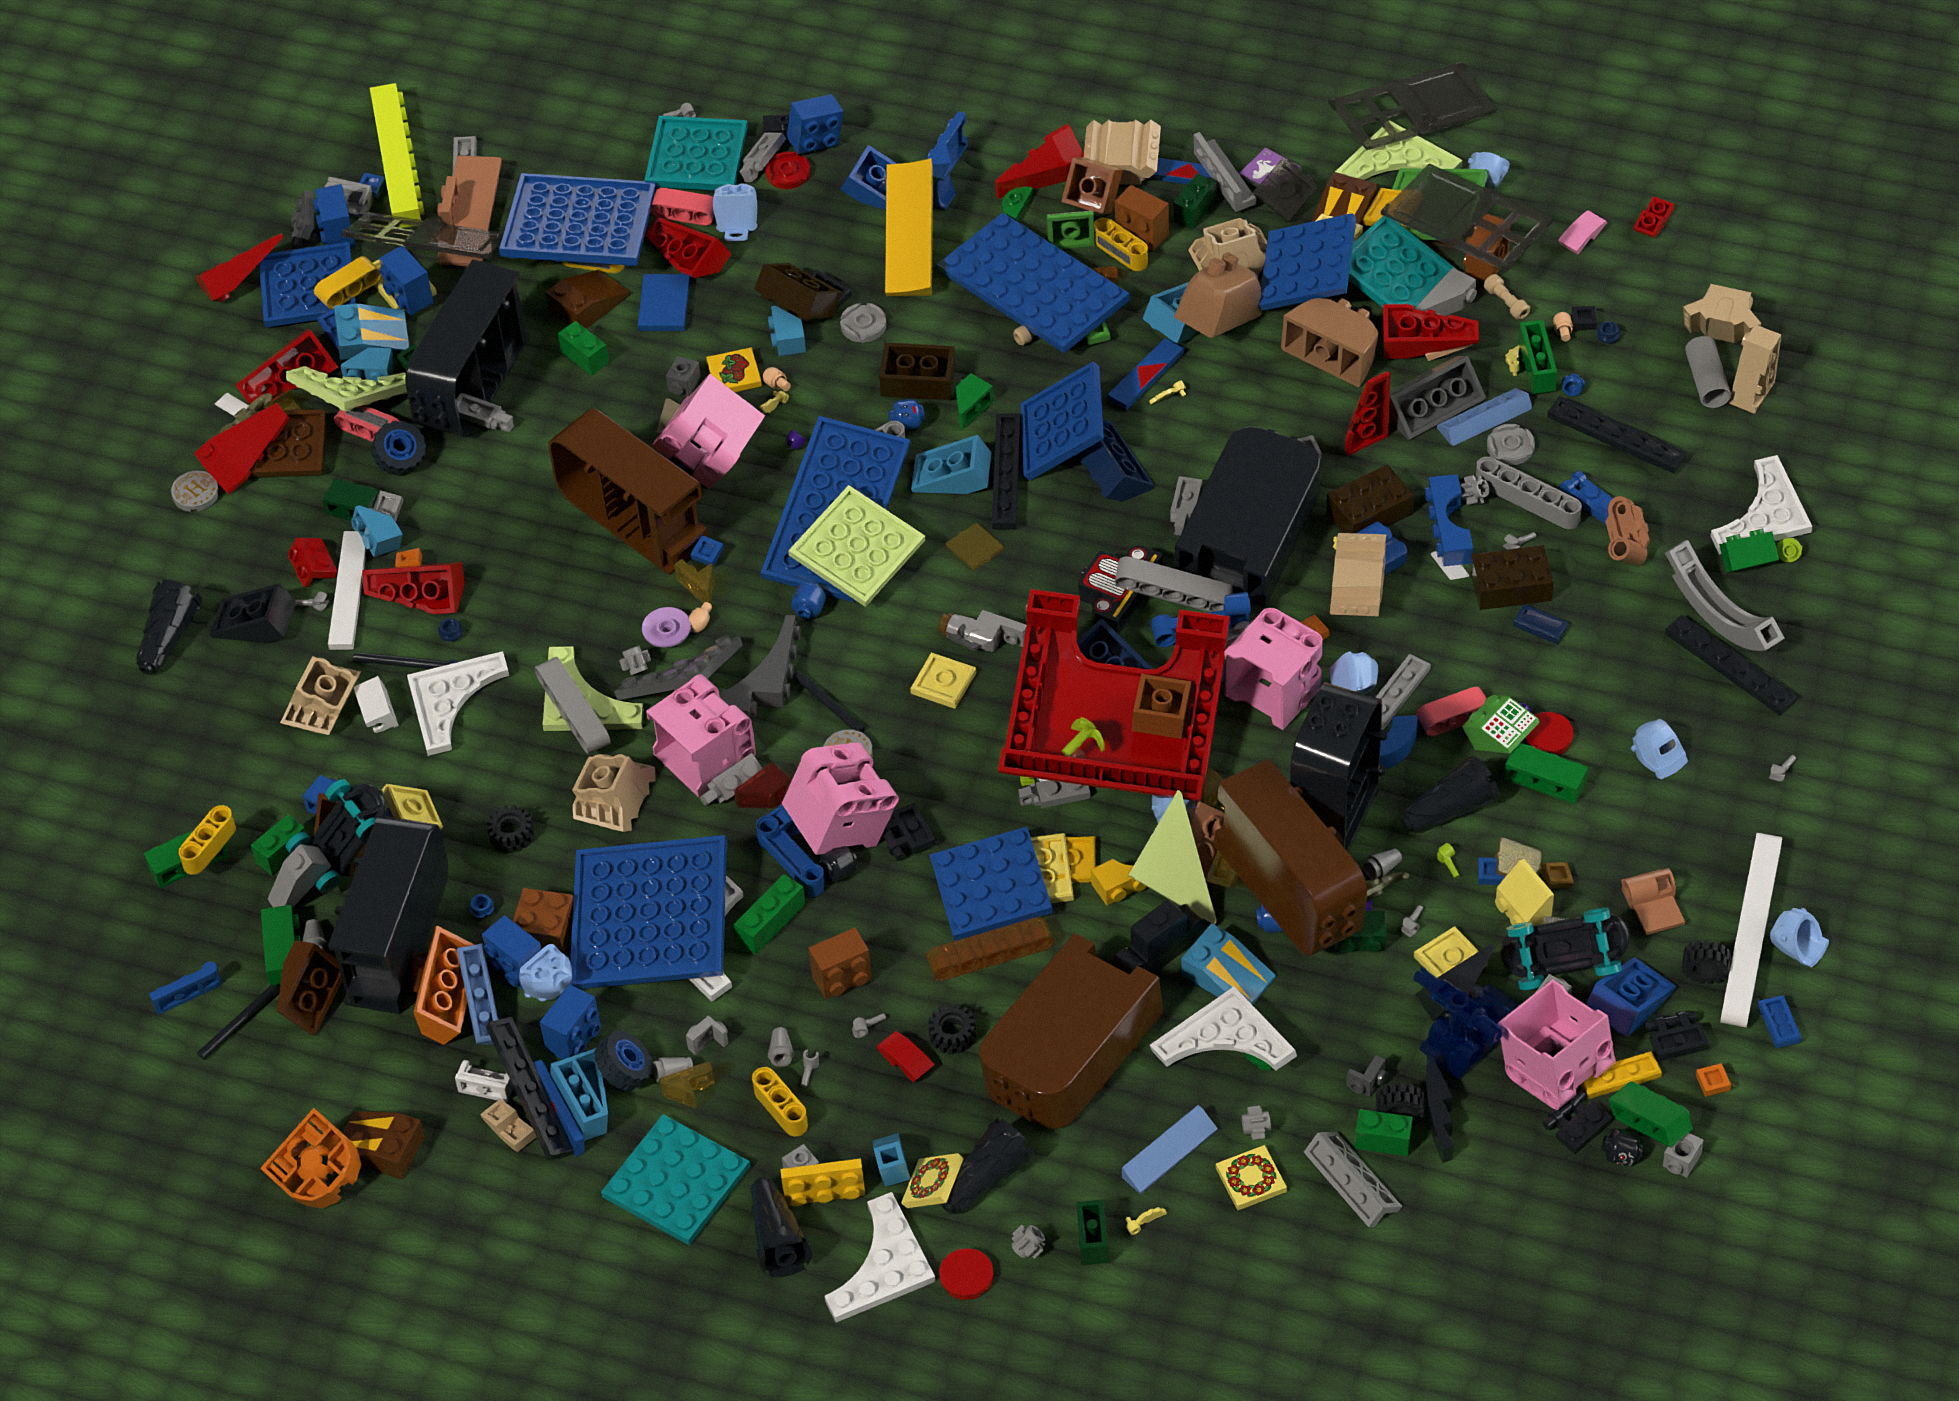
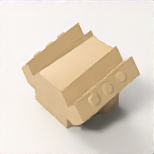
(1125, 146)
(1234, 237)
(1721, 314)
(1358, 574)
(320, 696)
(611, 791)

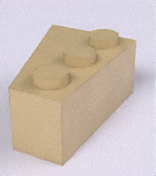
(1756, 368)

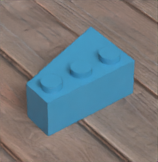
(583, 1092)

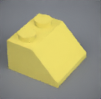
(1524, 896)

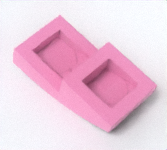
(1581, 231)

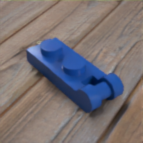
(1590, 496)
(186, 988)

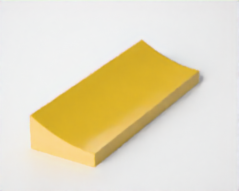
(909, 229)

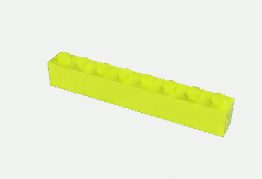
(395, 152)

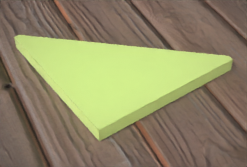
(1173, 864)

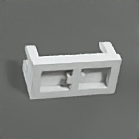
(375, 705)
(483, 1083)

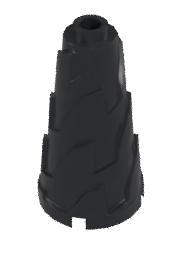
(167, 619)
(1454, 795)
(992, 1160)
(778, 1236)

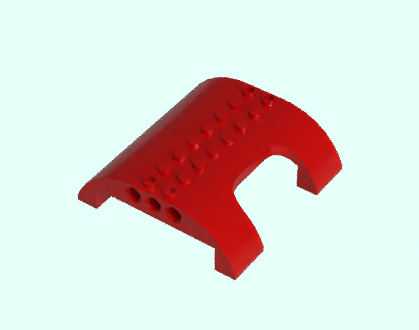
(1062, 685)

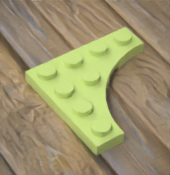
(1407, 153)
(348, 391)
(611, 712)

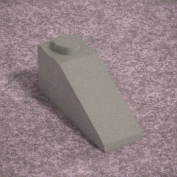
(1450, 293)
(298, 875)

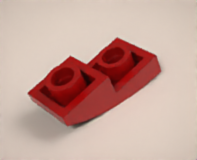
(1654, 217)
(906, 1055)

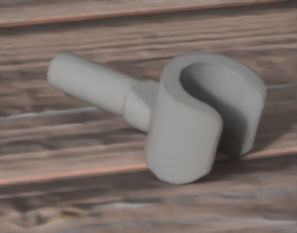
(685, 110)
(1513, 542)
(318, 602)
(1778, 772)
(1410, 926)
(860, 1025)
(809, 1064)

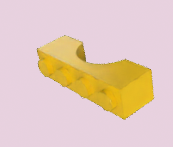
(1113, 882)

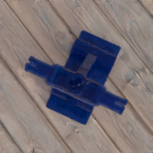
(1471, 1024)

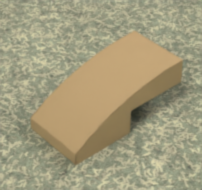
(508, 1125)

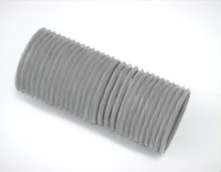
(1708, 372)

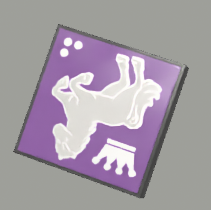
(1261, 166)

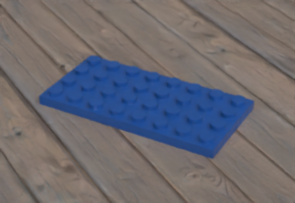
(1033, 282)
(834, 458)

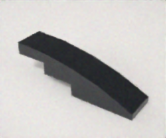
(1438, 1108)

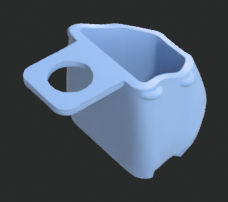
(735, 210)
(1354, 672)
(546, 974)

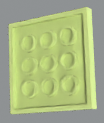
(856, 545)

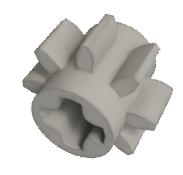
(1474, 490)
(635, 660)
(1256, 1122)
(1028, 1241)

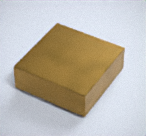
(1557, 875)

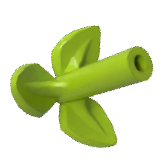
(1087, 730)

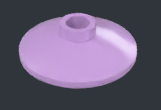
(665, 619)

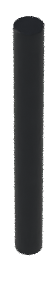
(398, 660)
(828, 701)
(237, 1022)

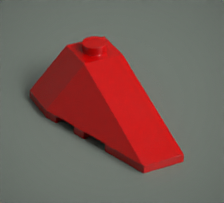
(1043, 166)
(688, 249)
(228, 275)
(1418, 332)
(271, 374)
(1370, 415)
(235, 450)
(426, 587)

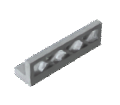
(1223, 173)
(1351, 1177)

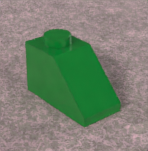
(972, 398)

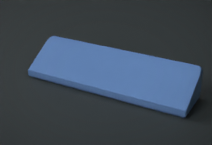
(1485, 416)
(478, 991)
(1168, 1150)

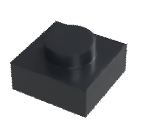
(1584, 317)

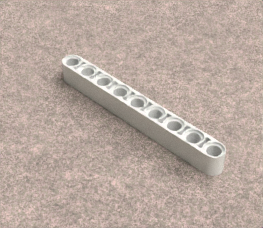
(1751, 930)

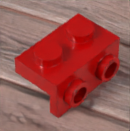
(311, 560)

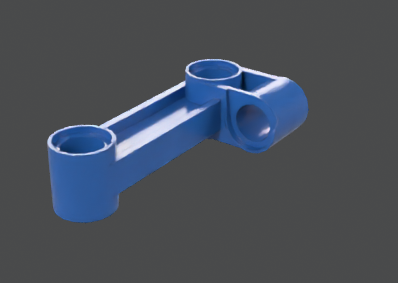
(1235, 606)
(775, 835)

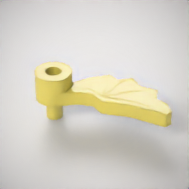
(1512, 360)
(1178, 387)
(772, 403)
(1133, 1226)

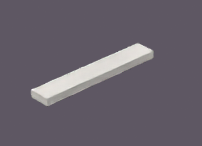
(347, 592)

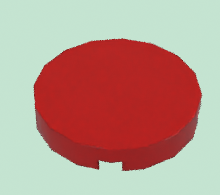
(787, 170)
(1551, 734)
(966, 1274)

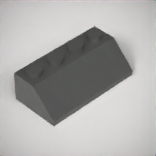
(1434, 396)

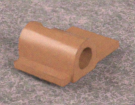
(1204, 822)
(1653, 900)

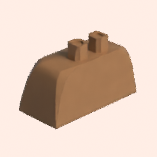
(1220, 297)
(1331, 338)

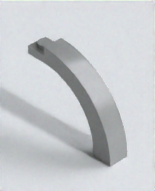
(1715, 608)

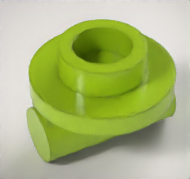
(1789, 549)

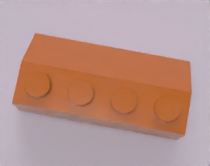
(442, 991)

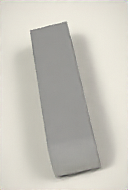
(1530, 493)
(1171, 584)
(572, 705)

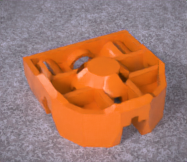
(309, 1167)

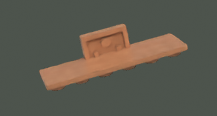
(469, 199)

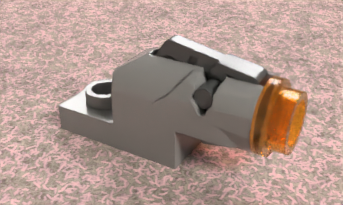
(982, 633)

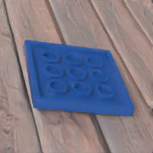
(1307, 261)
(290, 282)
(1061, 421)
(991, 883)

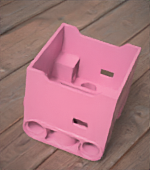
(714, 420)
(1281, 653)
(700, 734)
(838, 788)
(1546, 1025)

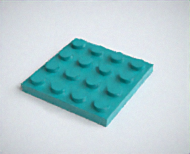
(696, 152)
(1395, 265)
(675, 1179)

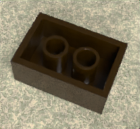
(797, 291)
(917, 371)
(1370, 499)
(1511, 577)

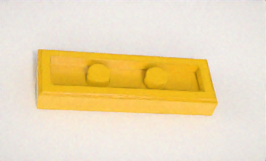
(1635, 1069)

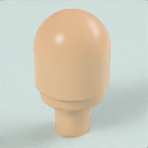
(1563, 325)
(776, 379)
(699, 617)

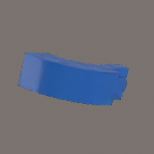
(1399, 740)

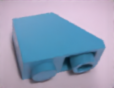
(788, 332)
(370, 364)
(377, 530)
(891, 1160)

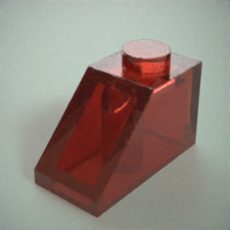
(763, 789)

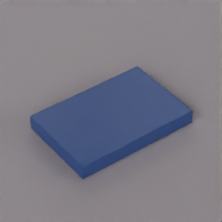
(664, 302)

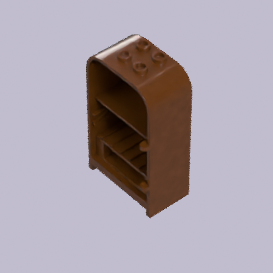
(628, 488)
(1290, 859)
(1067, 1034)

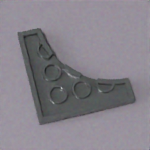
(682, 671)

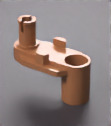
(1627, 532)

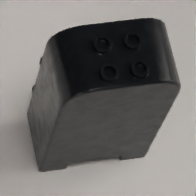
(467, 347)
(1251, 511)
(1339, 758)
(389, 911)

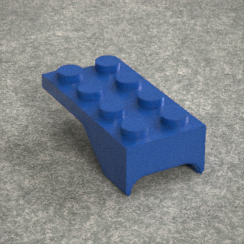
(944, 157)

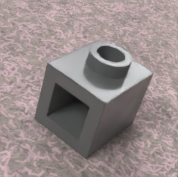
(683, 376)

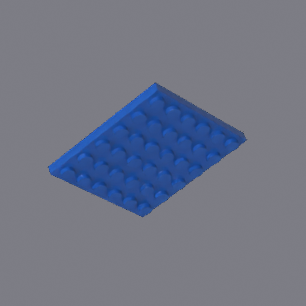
(578, 219)
(649, 912)

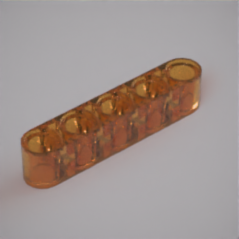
(989, 948)

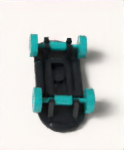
(344, 829)
(1565, 946)

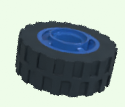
(398, 461)
(623, 1060)

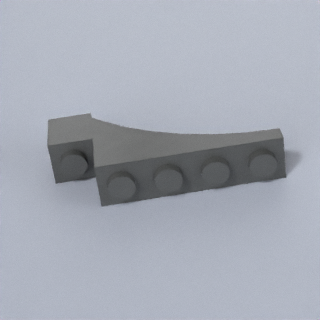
(769, 681)

